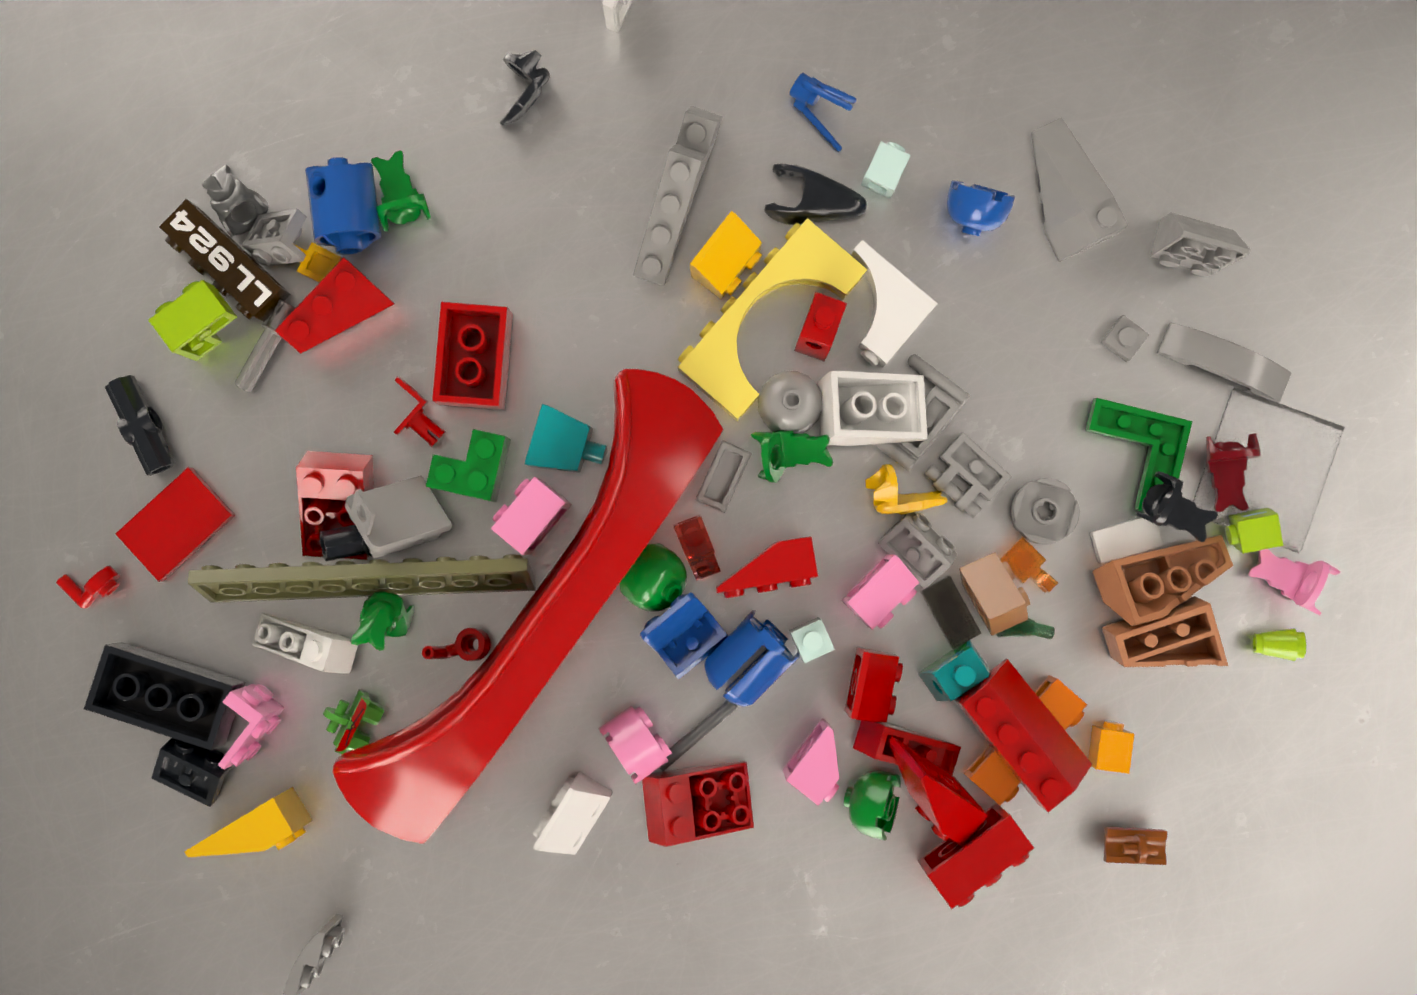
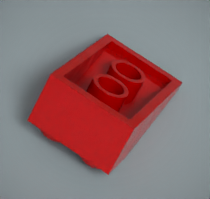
(938, 795)

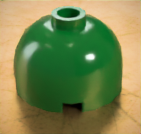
(654, 579)
(873, 803)

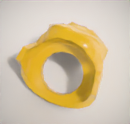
(890, 502)

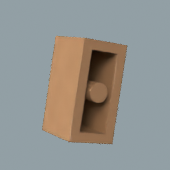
(994, 593)

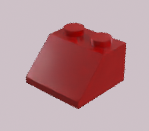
(872, 685)

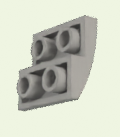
(311, 959)

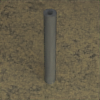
(699, 732)

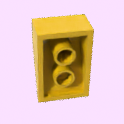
(270, 824)

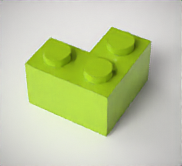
(193, 320)

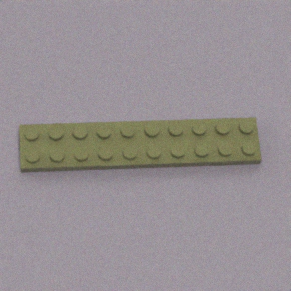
(362, 580)

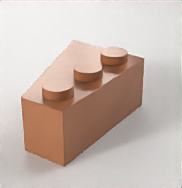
(1180, 638)

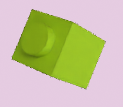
(1254, 530)

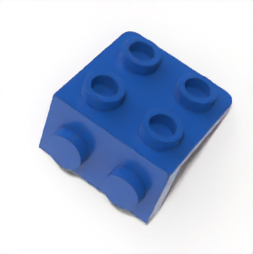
(684, 634)

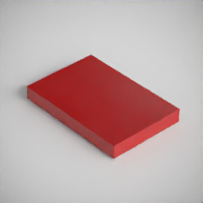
(175, 524)

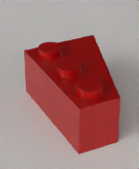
(332, 307)

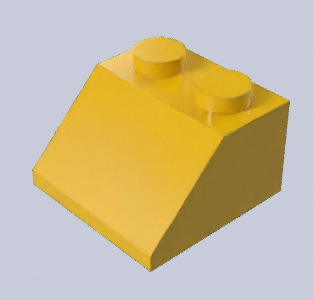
(726, 257)

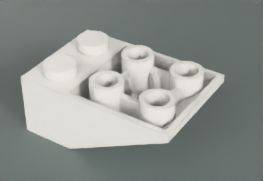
(571, 815)

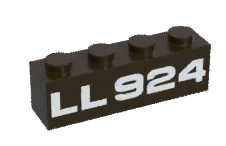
(224, 260)

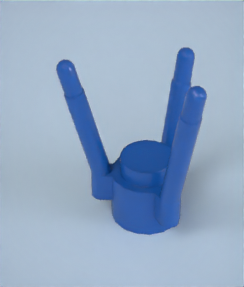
(808, 91)

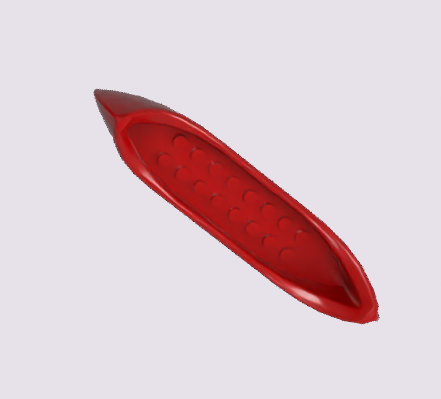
(423, 771)

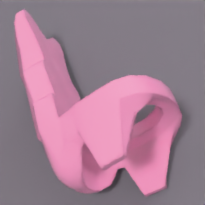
(1295, 580)

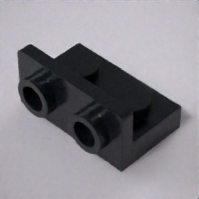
(190, 770)

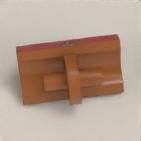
(1135, 845)

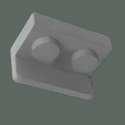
(273, 237)
(919, 548)

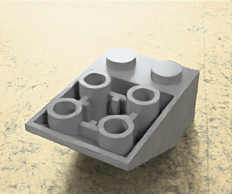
(1196, 245)

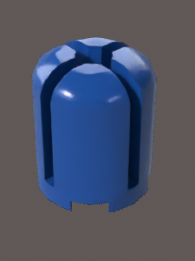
(738, 649)

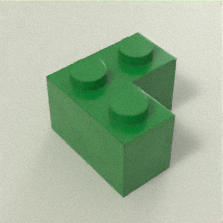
(478, 475)

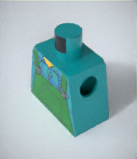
(955, 672)

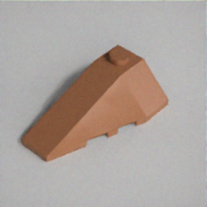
(1157, 581)

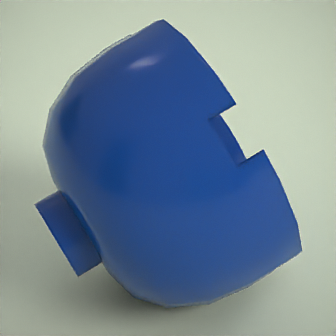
(978, 207)

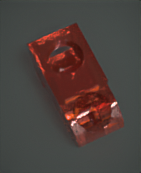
(697, 547)

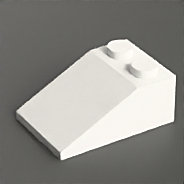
(872, 408)

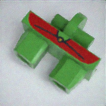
(361, 709)

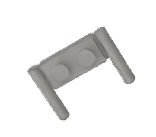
(941, 406)

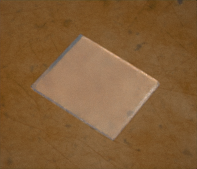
(1292, 464)

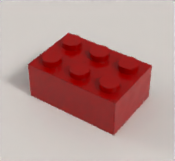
(472, 355)
(988, 852)

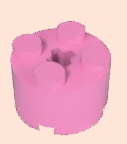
(635, 744)

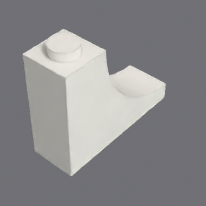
(897, 306)

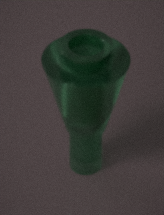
(1027, 629)

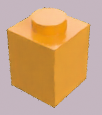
(1111, 747)

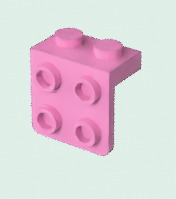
(261, 711)

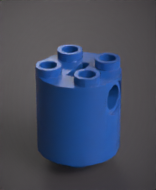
(343, 205)

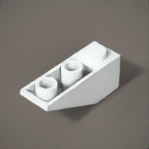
(305, 644)

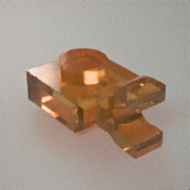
(1026, 564)

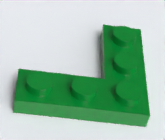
(1163, 434)

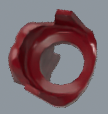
(1227, 465)

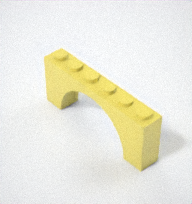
(805, 259)

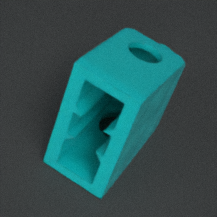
(562, 443)

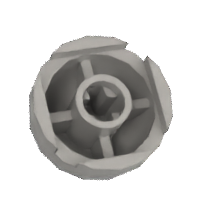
(790, 402)

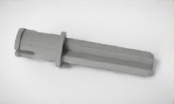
(264, 348)

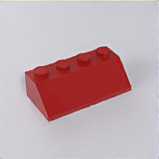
(1025, 735)

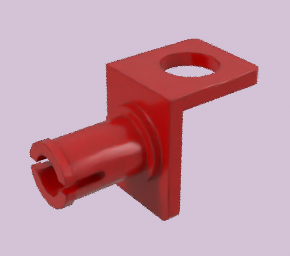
(417, 419)

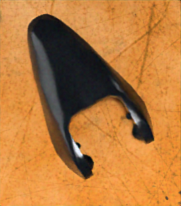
(821, 198)

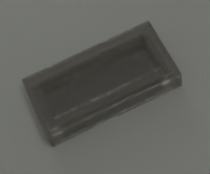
(950, 612)

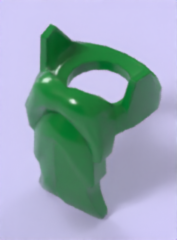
(400, 200)
(788, 449)
(378, 617)

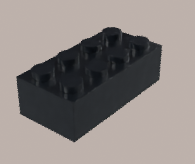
(163, 695)

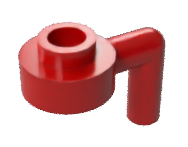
(101, 583)
(462, 647)

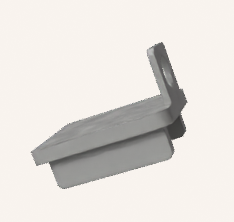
(397, 516)

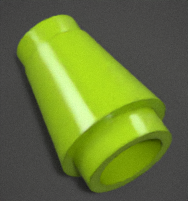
(1282, 644)

